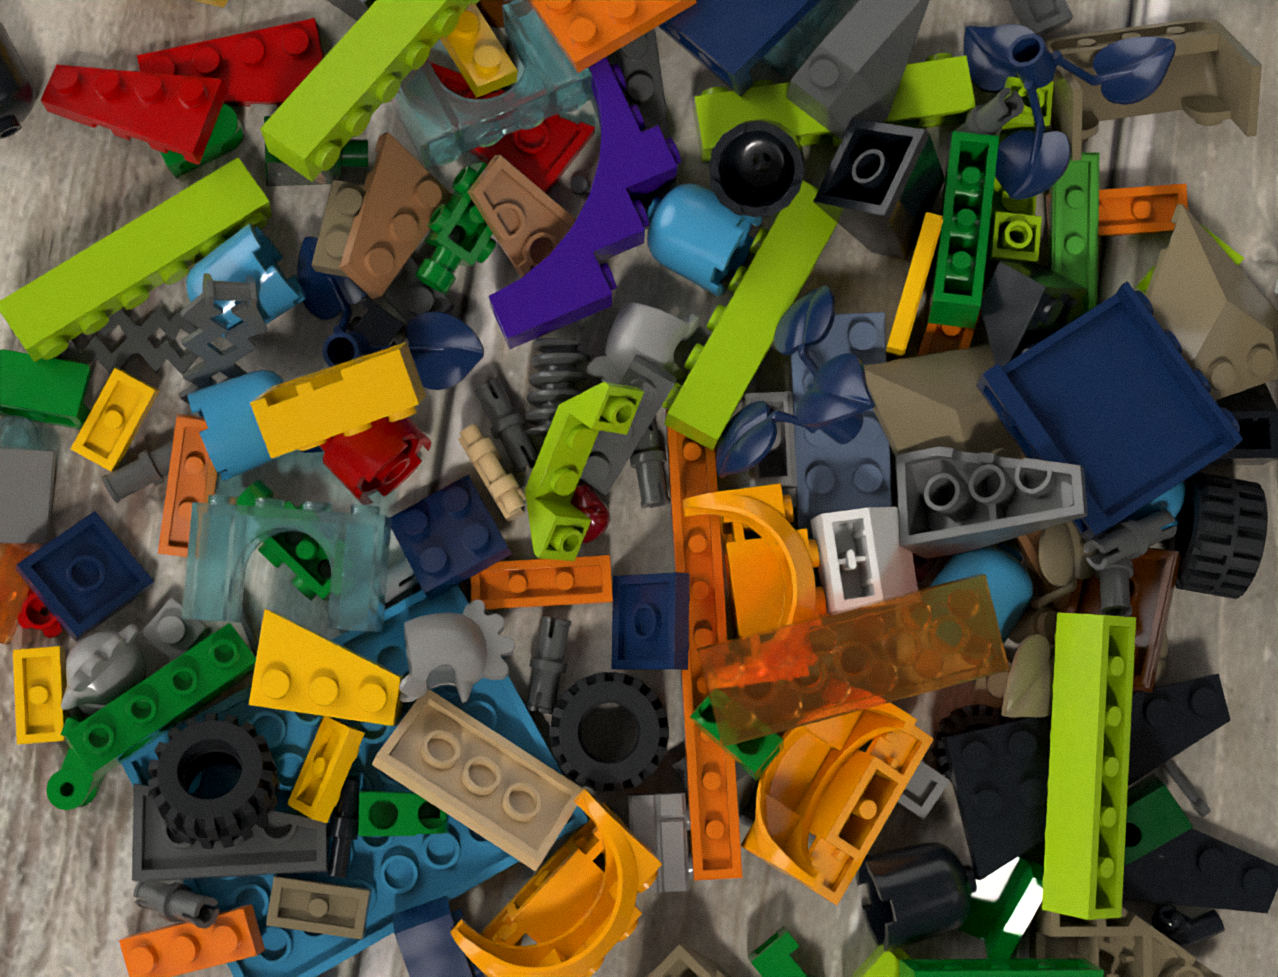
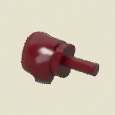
(594, 508)

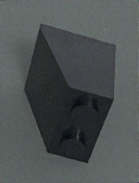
(882, 185)

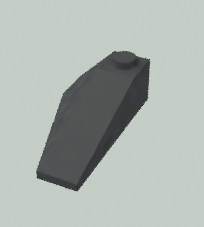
(858, 64)
(974, 500)

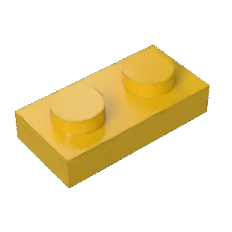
(479, 54)
(115, 419)
(39, 693)
(325, 769)

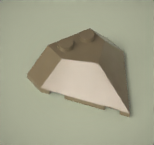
(1213, 310)
(936, 403)
(1116, 945)

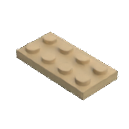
(479, 778)

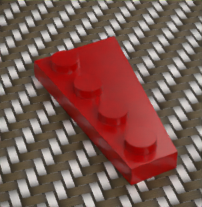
(254, 65)
(152, 107)
(538, 152)

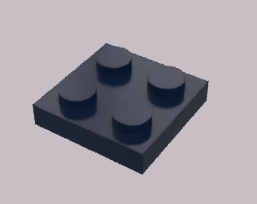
(449, 537)
(84, 576)
(650, 621)

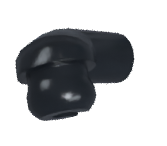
(1186, 930)

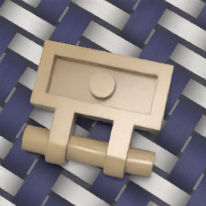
(486, 461)

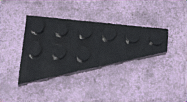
(1005, 767)
(1195, 873)

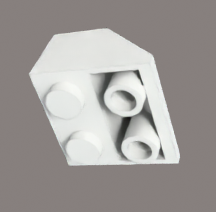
(862, 557)

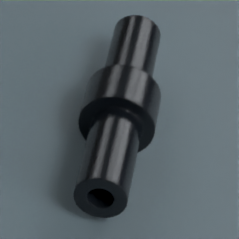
(344, 829)

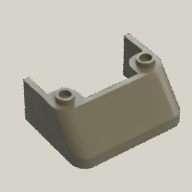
(1207, 79)

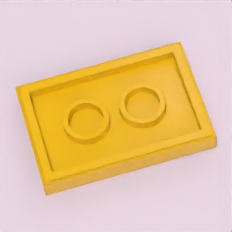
(914, 286)

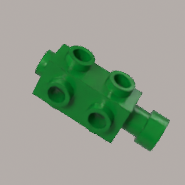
(474, 240)
(302, 558)

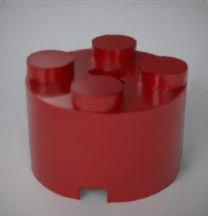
(376, 457)

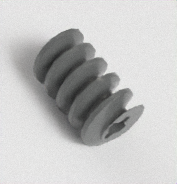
(554, 380)

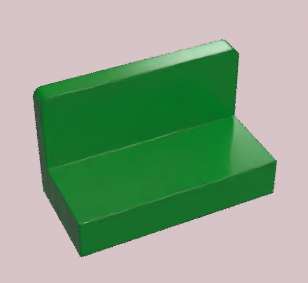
(44, 389)
(1005, 906)

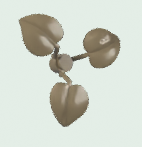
(1032, 669)

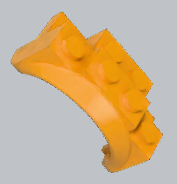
(766, 576)
(834, 794)
(570, 905)

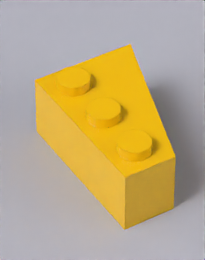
(338, 400)
(320, 677)

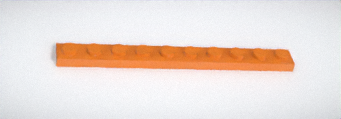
(708, 767)

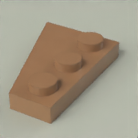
(519, 214)
(391, 218)

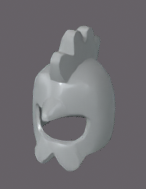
(646, 333)
(454, 651)
(103, 669)

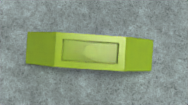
(1013, 223)
(554, 522)

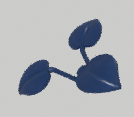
(1037, 160)
(439, 343)
(830, 403)

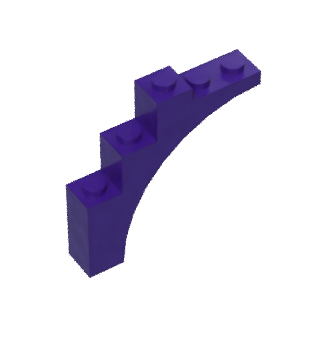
(570, 280)

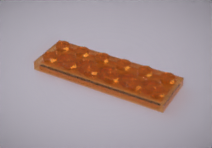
(853, 659)

